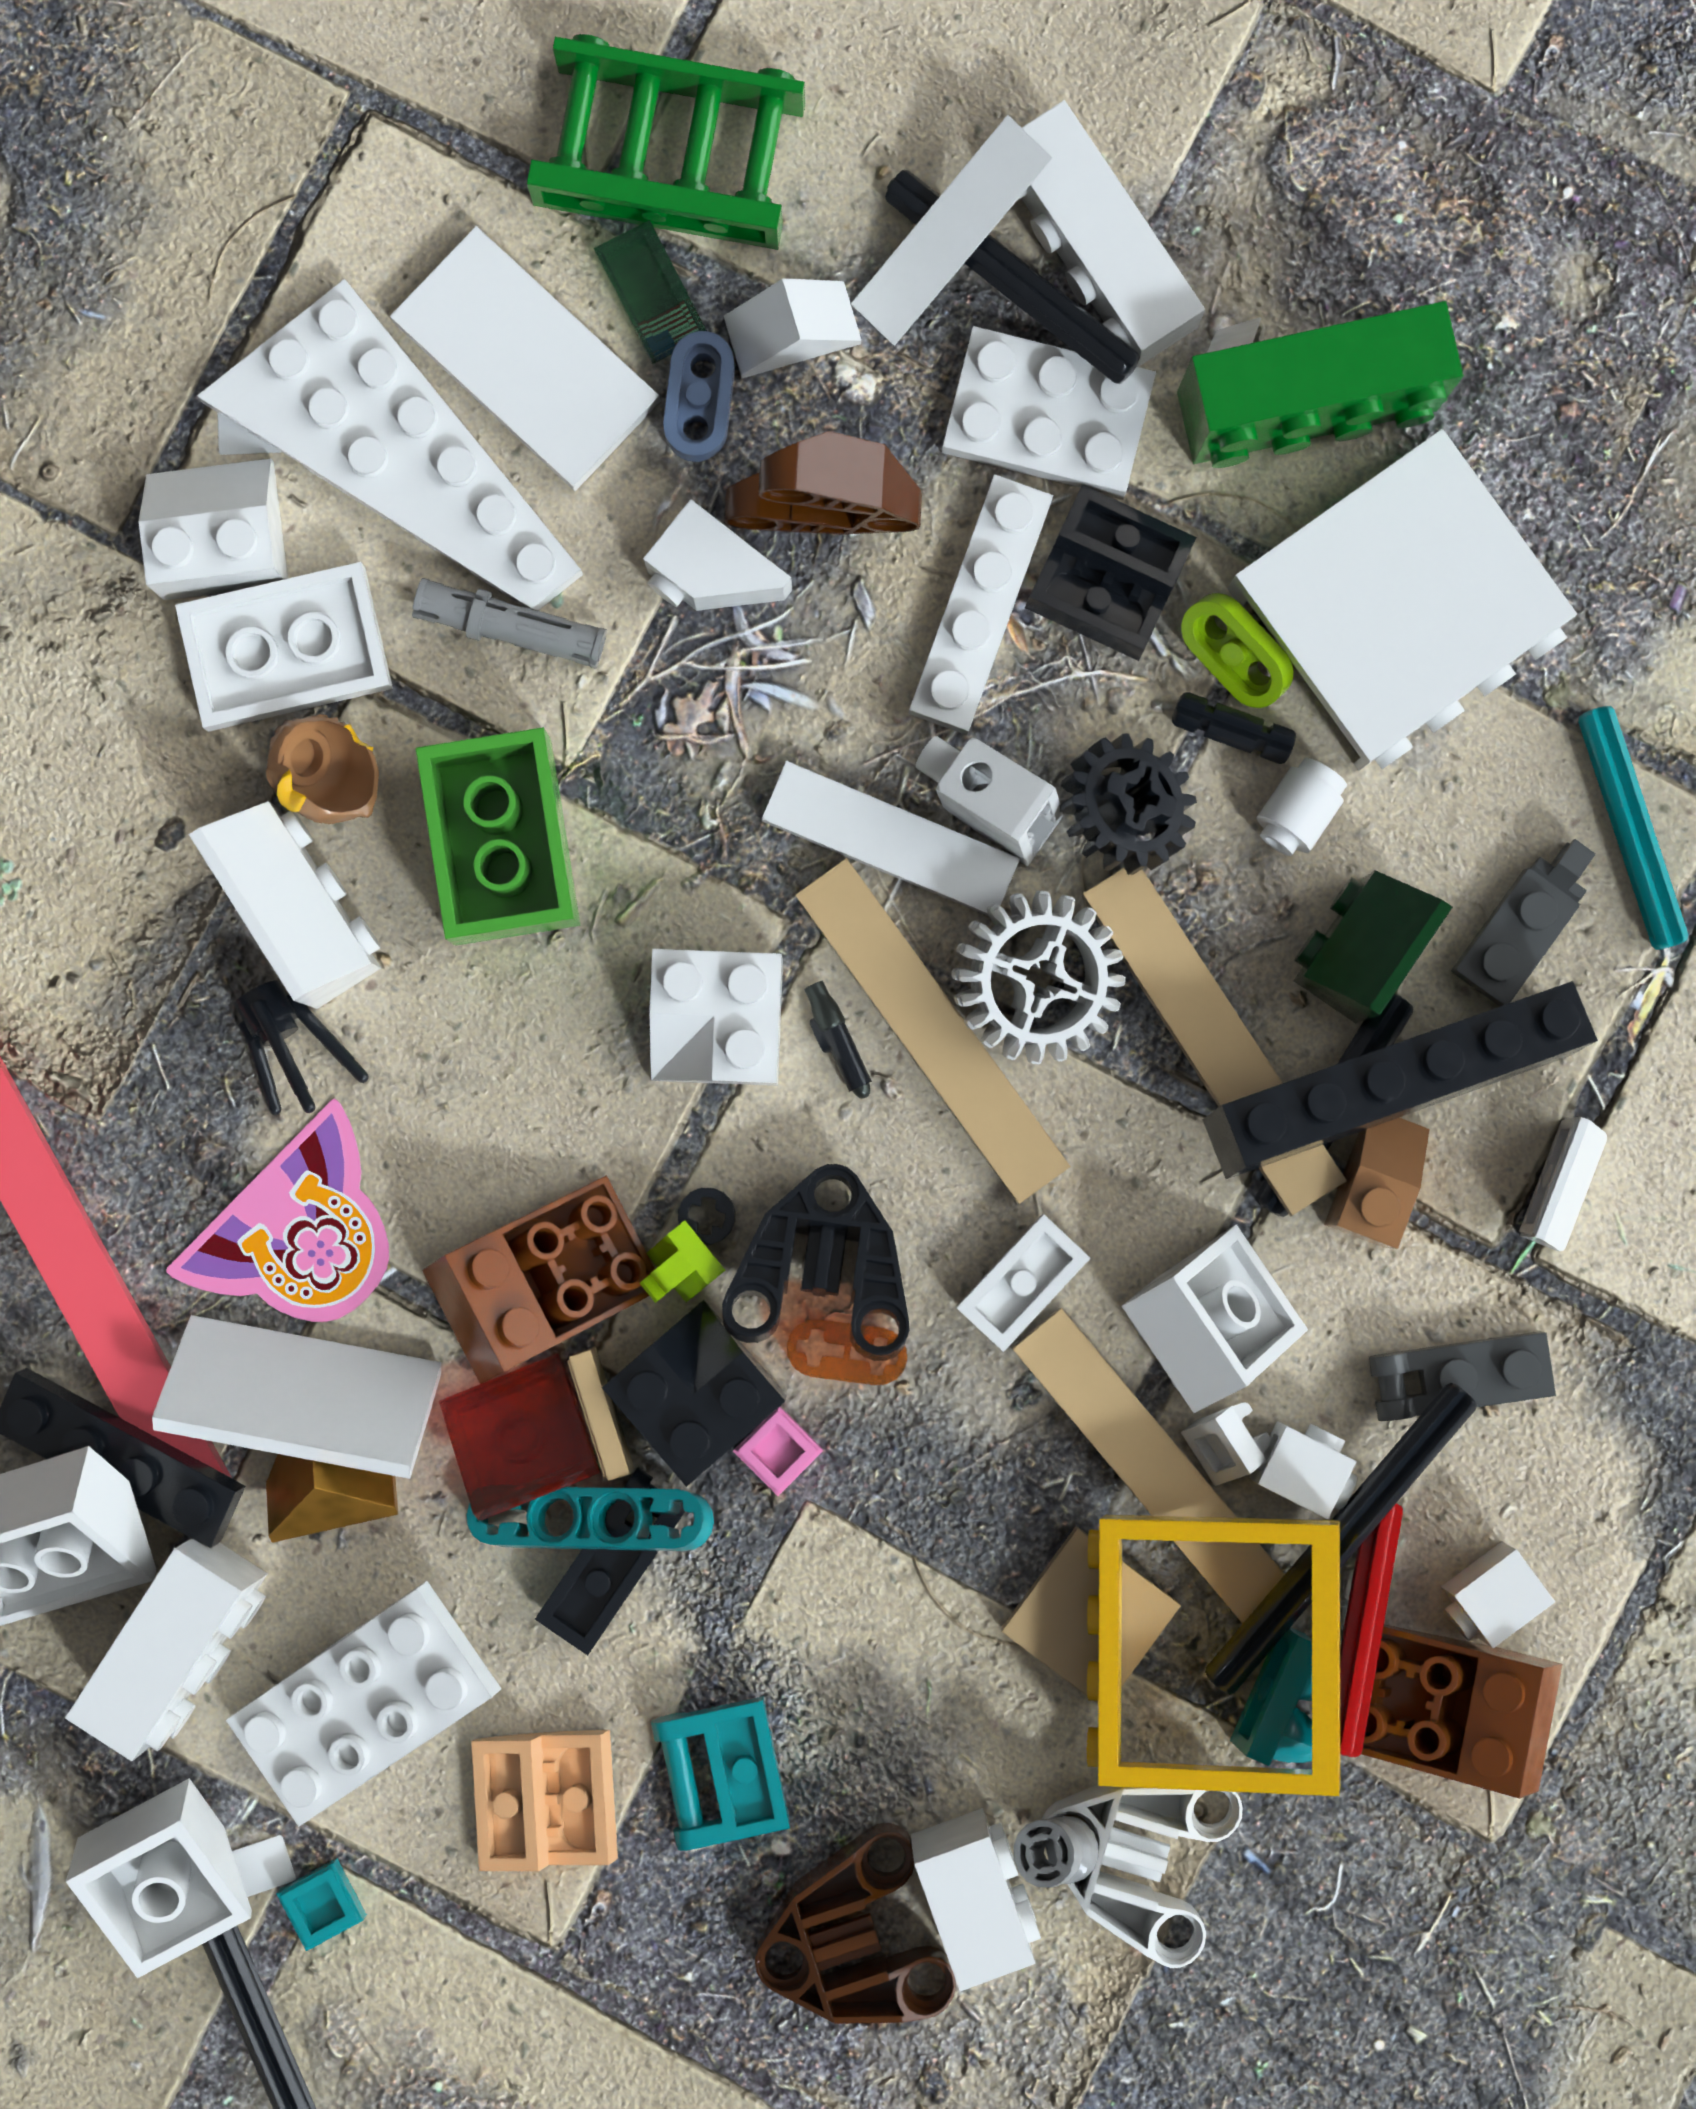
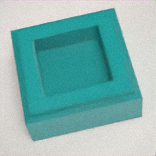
(321, 1904)

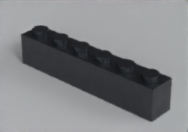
(1398, 1079)

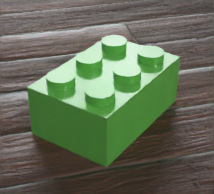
(497, 836)

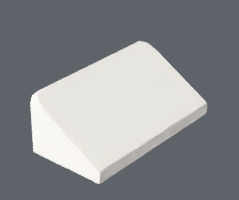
(1563, 1183)

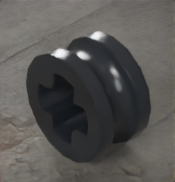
(723, 1205)

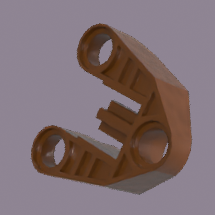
(827, 488)
(867, 1990)

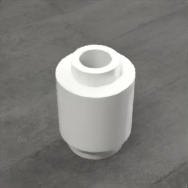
(1301, 807)

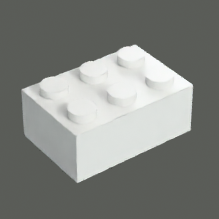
(169, 1648)

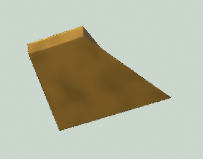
(323, 1496)

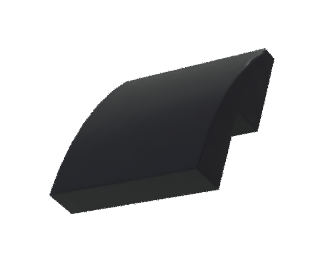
(1110, 572)

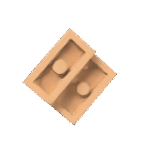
(544, 1800)

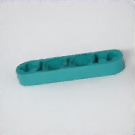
(589, 1524)

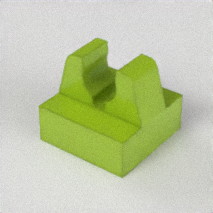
(681, 1265)

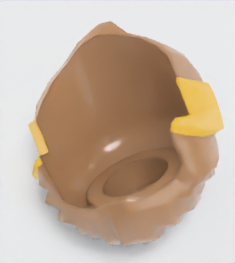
(322, 770)

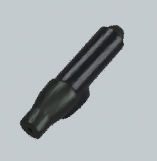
(834, 1037)

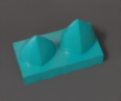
(1270, 1721)

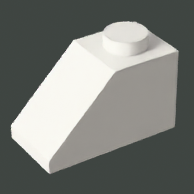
(711, 565)

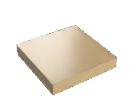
(1053, 1614)

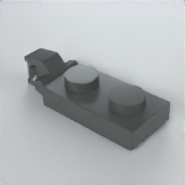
(1524, 925)

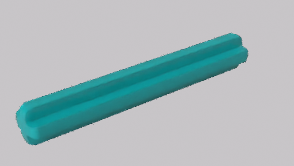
(1633, 827)

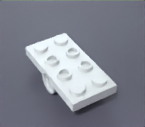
(363, 1704)

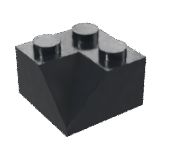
(695, 1393)

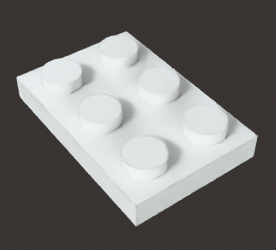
(1046, 413)
(283, 646)

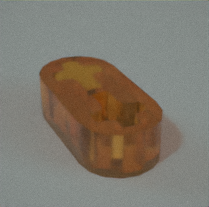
(843, 1367)

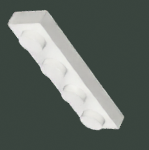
(980, 604)

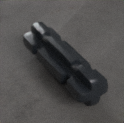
(1234, 728)

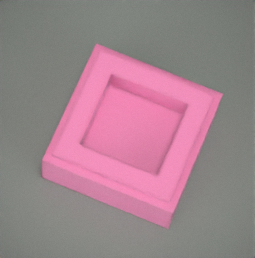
(778, 1450)

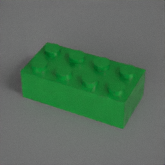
(1319, 385)

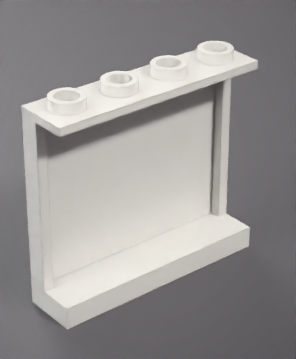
(1405, 600)

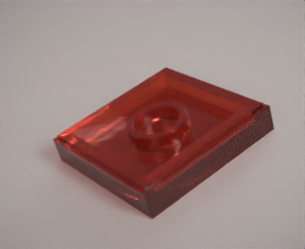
(518, 1437)

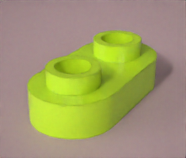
(1236, 652)

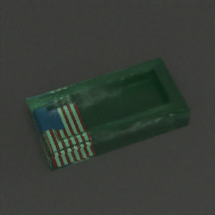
(649, 290)

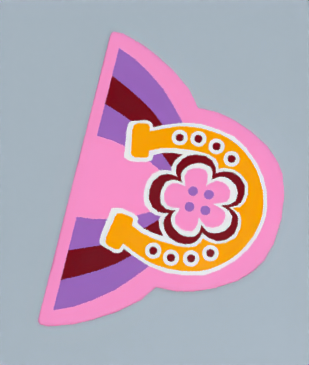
(297, 1230)

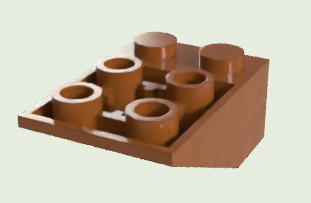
(541, 1279)
(1462, 1710)

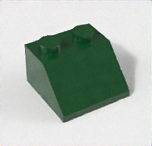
(1369, 944)

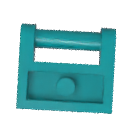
(741, 1768)

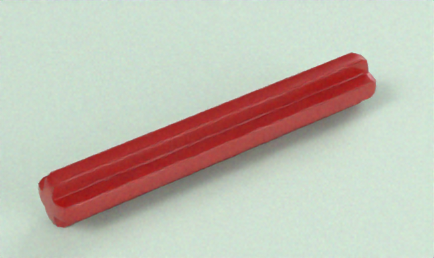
(1364, 1628)

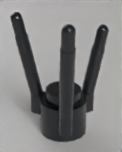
(267, 1021)

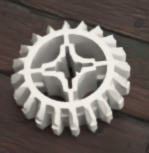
(1089, 996)

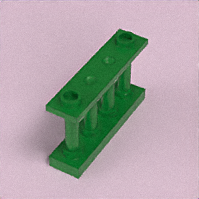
(688, 203)

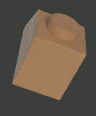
(1381, 1183)

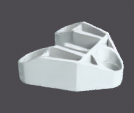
(1130, 1907)

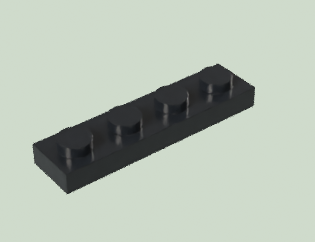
(162, 1478)

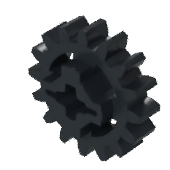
(1128, 804)

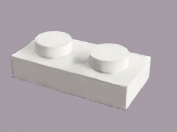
(1023, 1282)

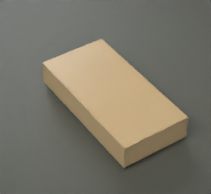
(600, 1414)

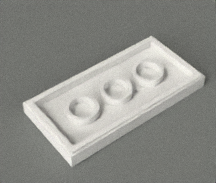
(525, 358)
(298, 1396)

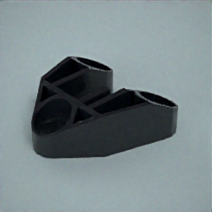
(768, 1261)

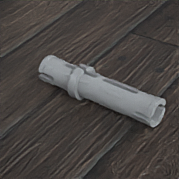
(495, 619)

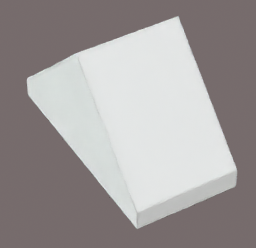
(791, 324)

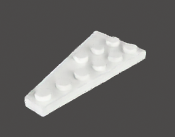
(370, 424)

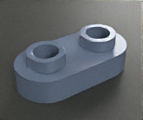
(699, 399)

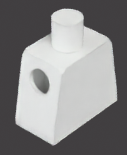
(1011, 812)

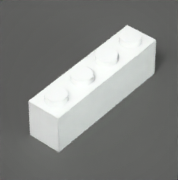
(1106, 240)

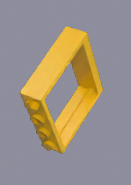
(1104, 1676)

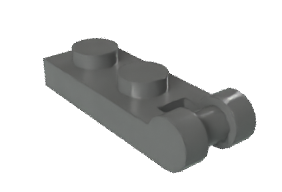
(1487, 1369)

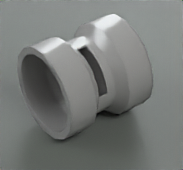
(1069, 1847)

